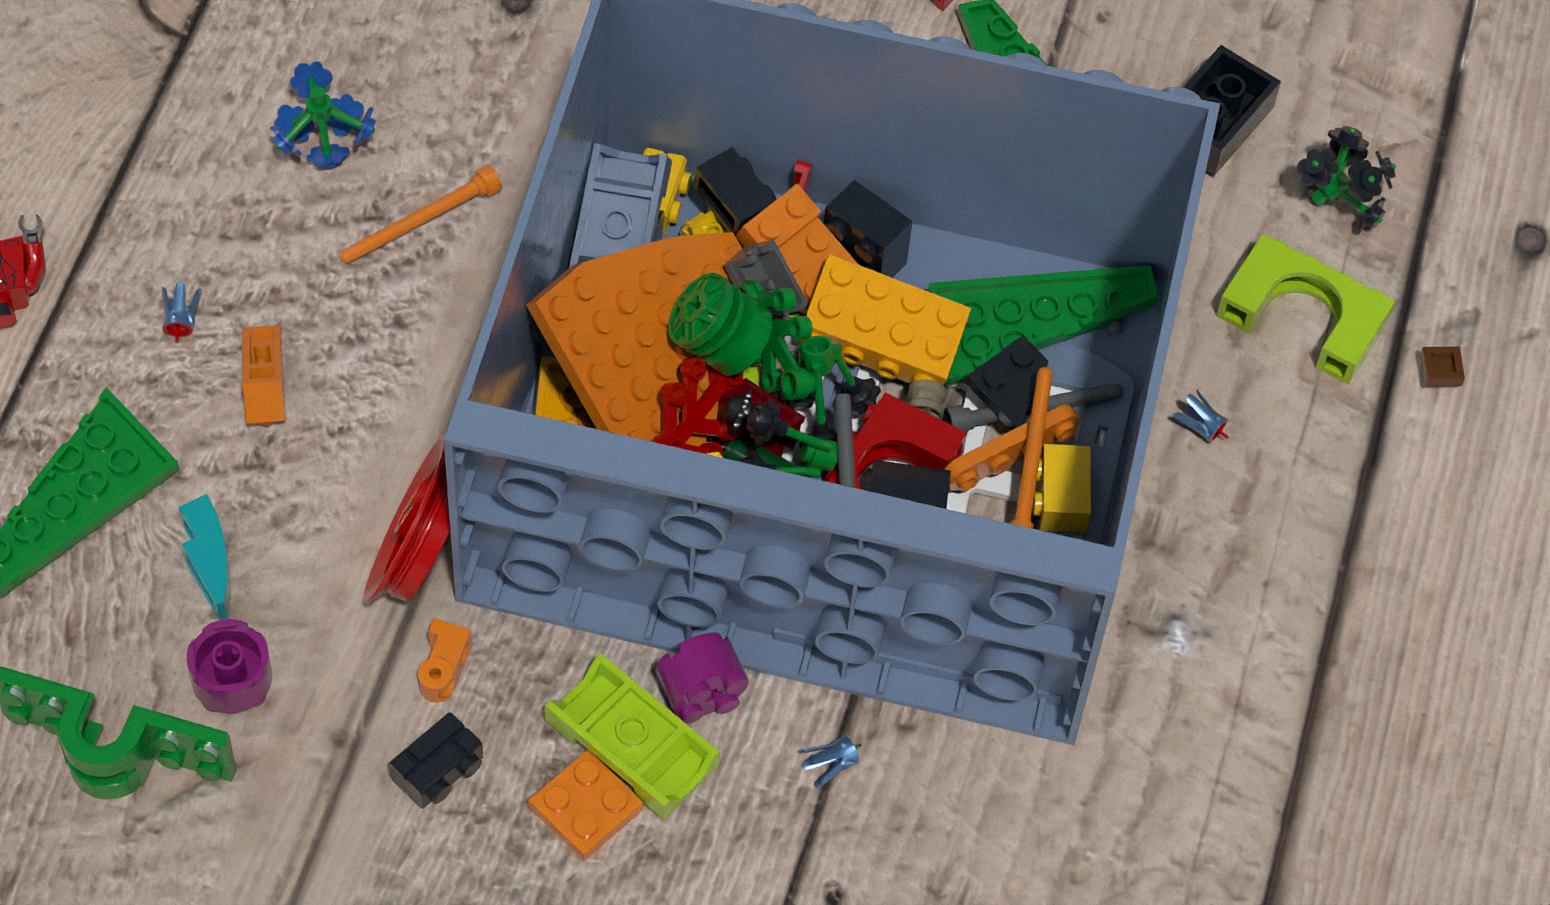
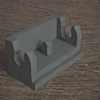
(768, 267)

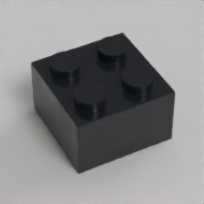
(869, 229)

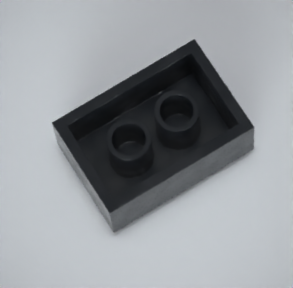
(1244, 98)

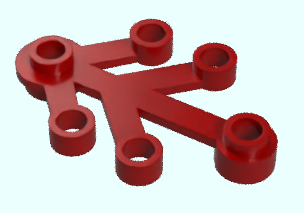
(695, 411)

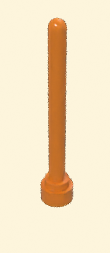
(482, 183)
(1033, 448)

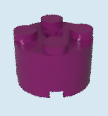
(229, 667)
(703, 677)

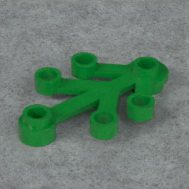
(794, 381)

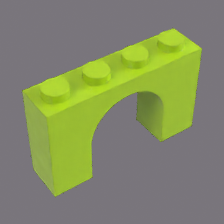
(1278, 270)

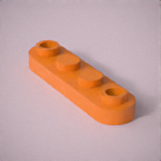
(1008, 448)

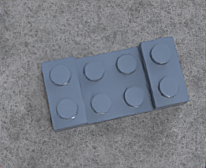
(619, 202)

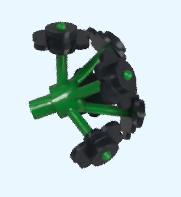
(1348, 148)

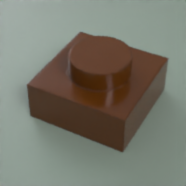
(1442, 366)

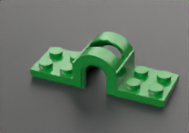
(143, 739)

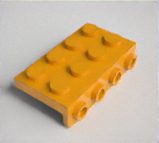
(886, 322)

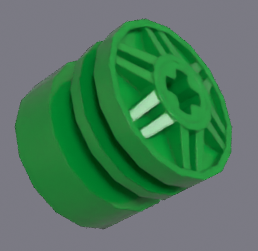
(720, 324)

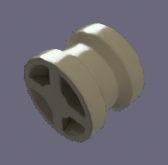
(928, 396)

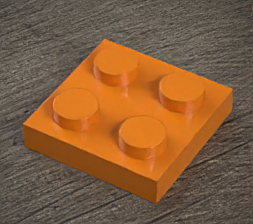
(585, 805)

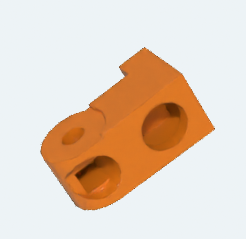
(449, 654)

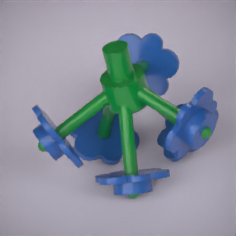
(321, 109)

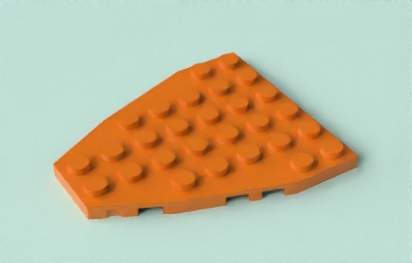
(612, 328)

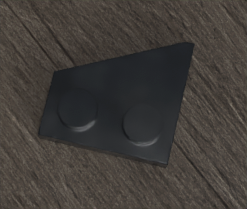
(1009, 381)

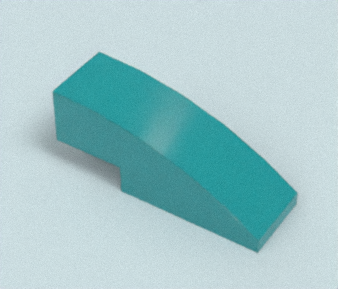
(207, 553)

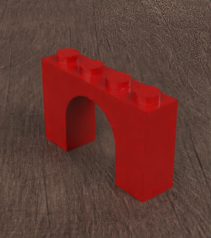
(905, 434)

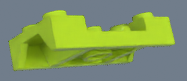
(634, 736)

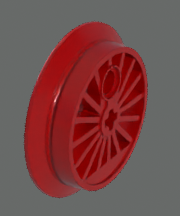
(414, 533)

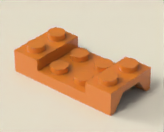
(799, 236)

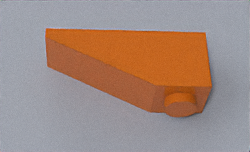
(263, 375)

